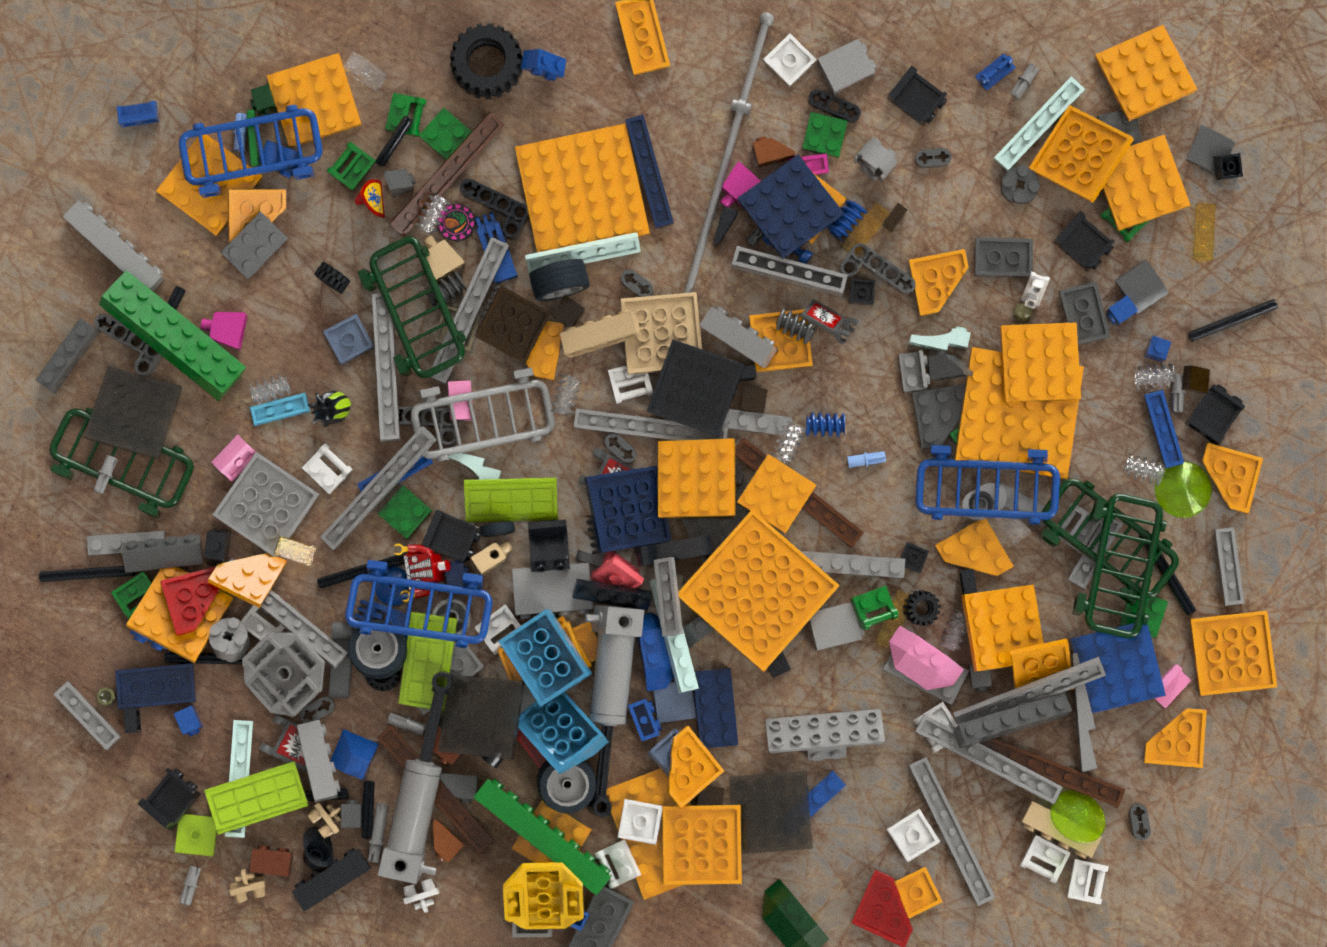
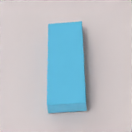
(280, 409)

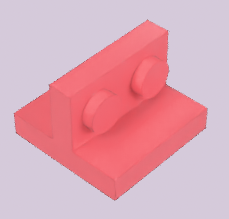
(617, 571)

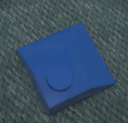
(354, 754)

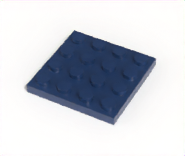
(790, 206)
(626, 509)

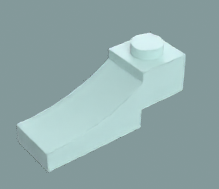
(956, 338)
(476, 464)

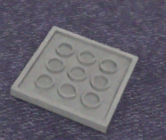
(265, 503)

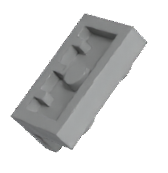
(913, 371)

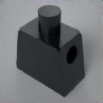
(217, 546)

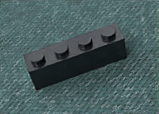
(331, 879)

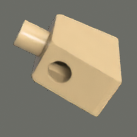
(442, 258)
(482, 562)

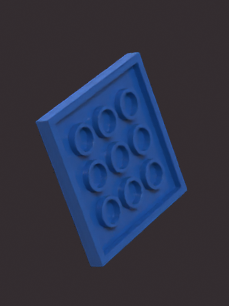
(1128, 666)

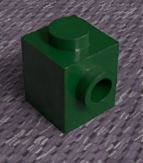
(263, 100)

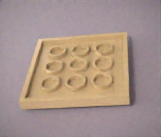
(659, 322)

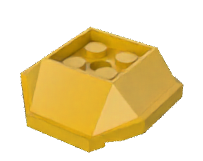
(543, 896)

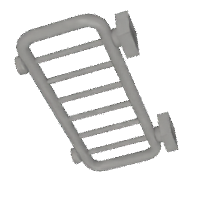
(523, 383)

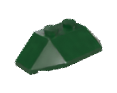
(790, 919)

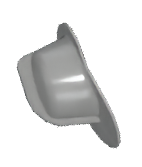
(986, 499)

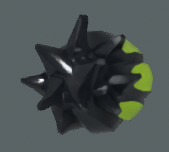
(330, 407)

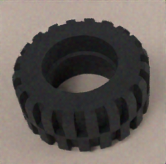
(477, 38)

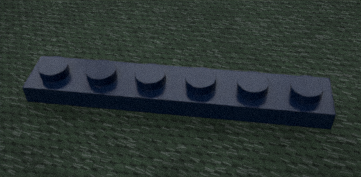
(649, 171)

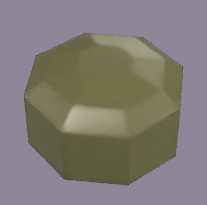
(1022, 313)
(106, 696)

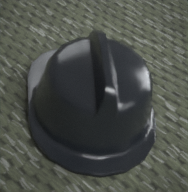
(317, 849)

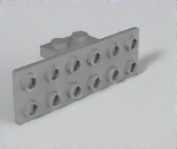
(825, 734)

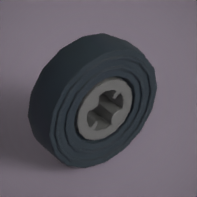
(497, 529)

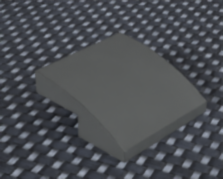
(1206, 146)
(1141, 285)

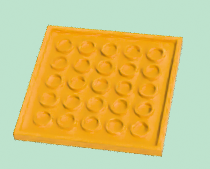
(582, 188)
(1007, 430)
(757, 590)

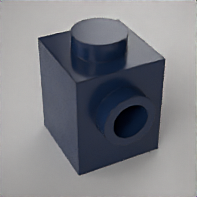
(455, 575)

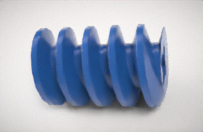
(843, 224)
(825, 424)

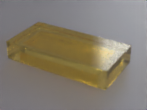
(294, 550)

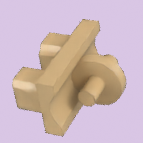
(318, 813)
(247, 883)

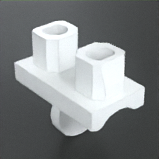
(1034, 290)
(429, 890)

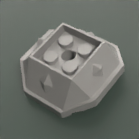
(266, 674)

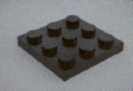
(512, 324)

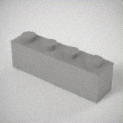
(739, 337)
(317, 762)

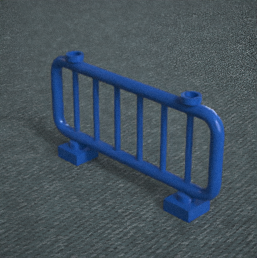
(301, 172)
(941, 454)
(378, 574)

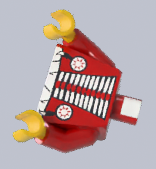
(422, 566)

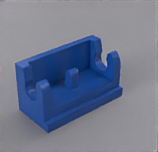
(138, 114)

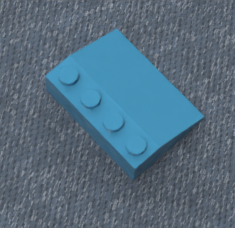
(545, 657)
(561, 732)

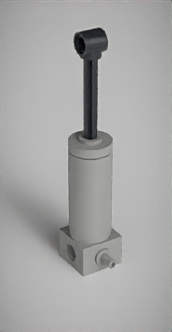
(611, 683)
(416, 802)

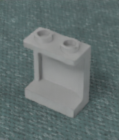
(846, 66)
(835, 626)

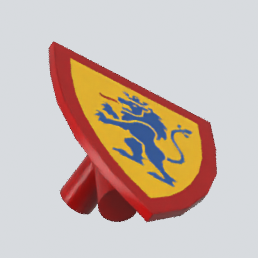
(372, 197)

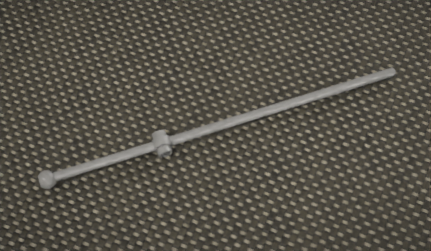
(741, 108)

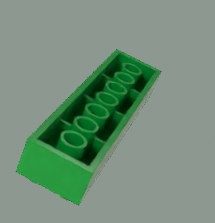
(172, 335)
(541, 835)

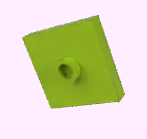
(196, 835)

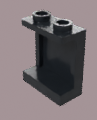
(917, 97)
(1084, 242)
(1215, 414)
(451, 536)
(548, 546)
(170, 799)

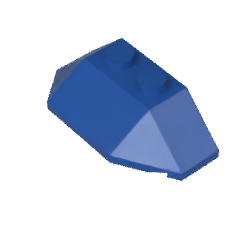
(654, 654)

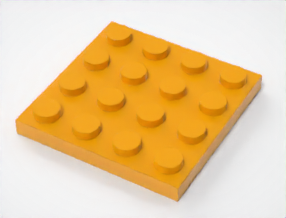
(1145, 73)
(320, 88)
(1081, 153)
(1145, 185)
(210, 211)
(1040, 362)
(696, 478)
(154, 621)
(1001, 623)
(1233, 653)
(702, 845)

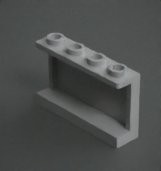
(549, 590)

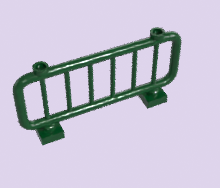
(369, 279)
(153, 501)
(1051, 537)
(1088, 606)

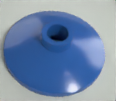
(383, 590)

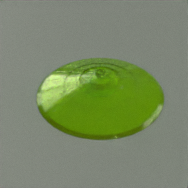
(1184, 490)
(1078, 817)

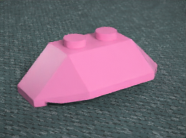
(922, 661)

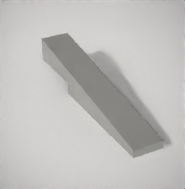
(1084, 722)

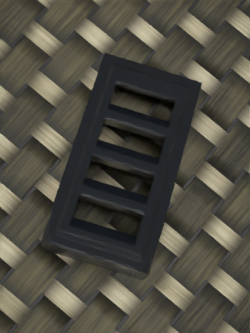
(727, 218)

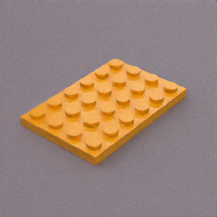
(650, 789)

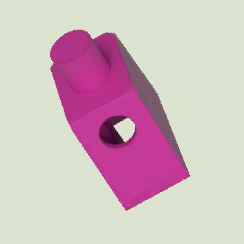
(737, 183)
(226, 328)

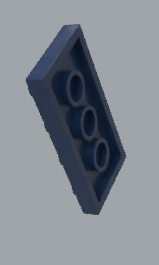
(155, 686)
(715, 708)

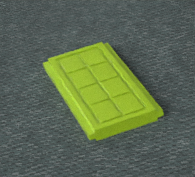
(511, 499)
(424, 660)
(256, 798)

